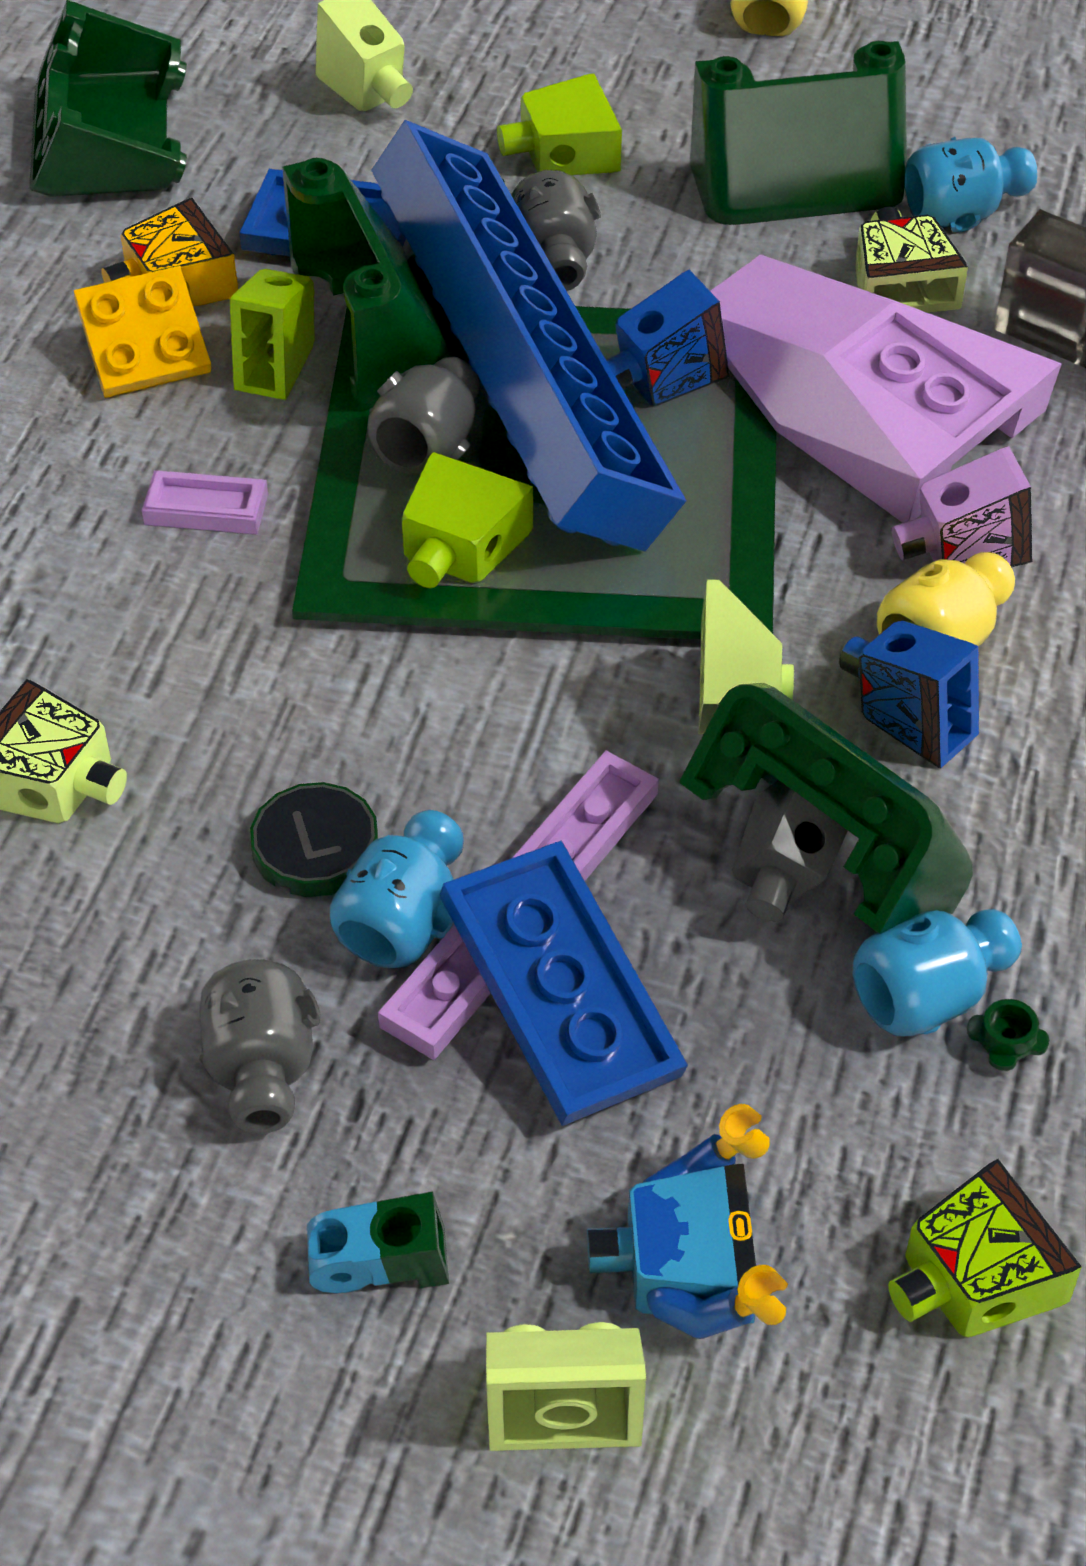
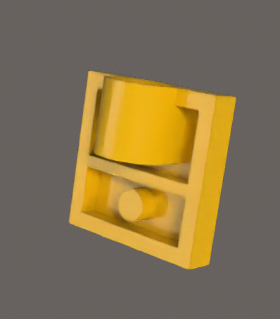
(142, 331)

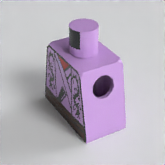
(972, 512)

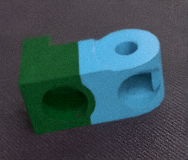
(378, 1245)

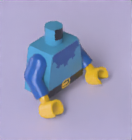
(695, 1238)

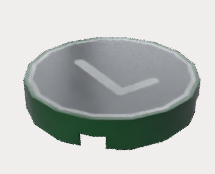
(311, 837)

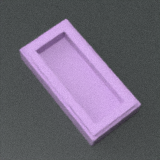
(205, 502)

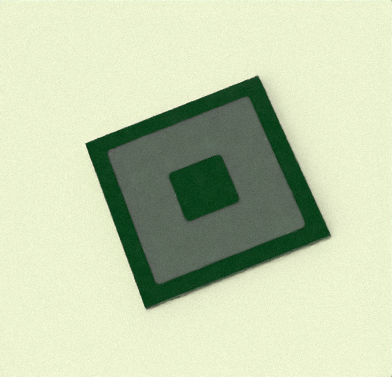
(554, 579)

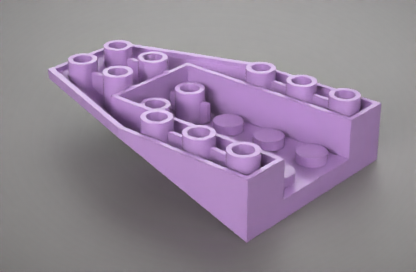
(872, 381)

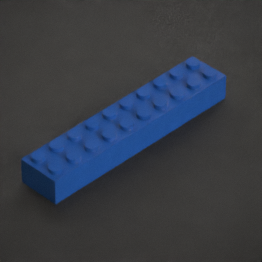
(527, 341)

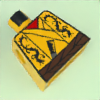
(183, 239)

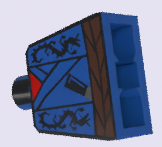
(671, 342)
(918, 688)

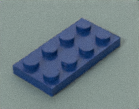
(562, 982)

